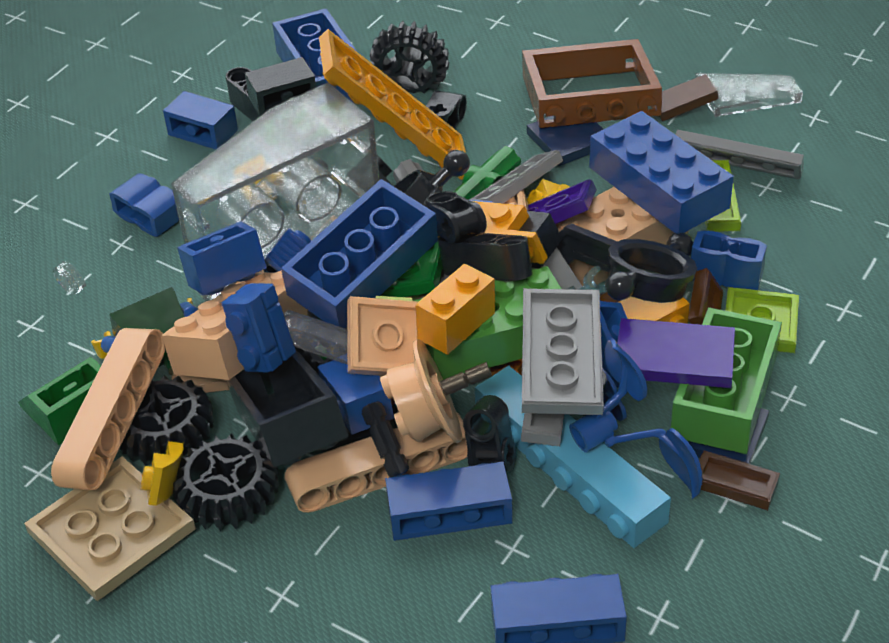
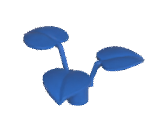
(596, 429)

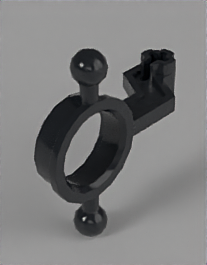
(421, 183)
(626, 258)

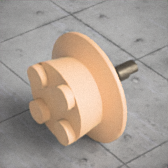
(424, 395)

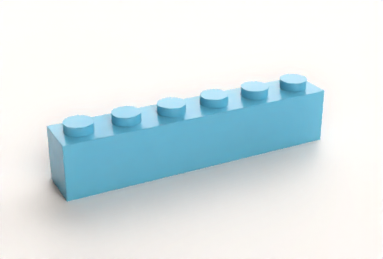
(596, 478)

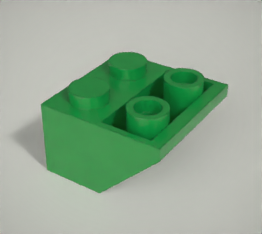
(59, 401)

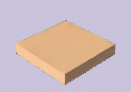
(379, 334)

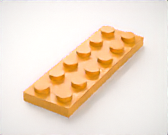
(387, 99)

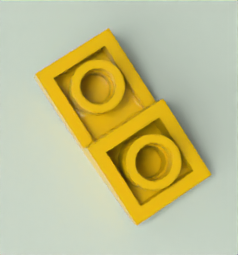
(161, 475)

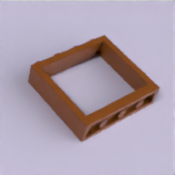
(589, 61)

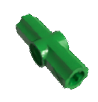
(481, 177)

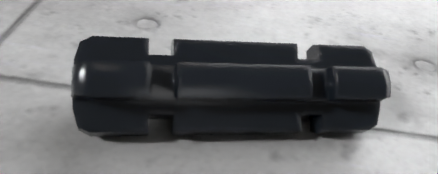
(385, 439)

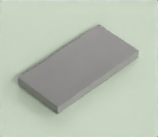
(562, 352)

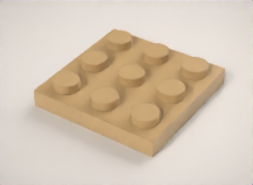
(109, 531)

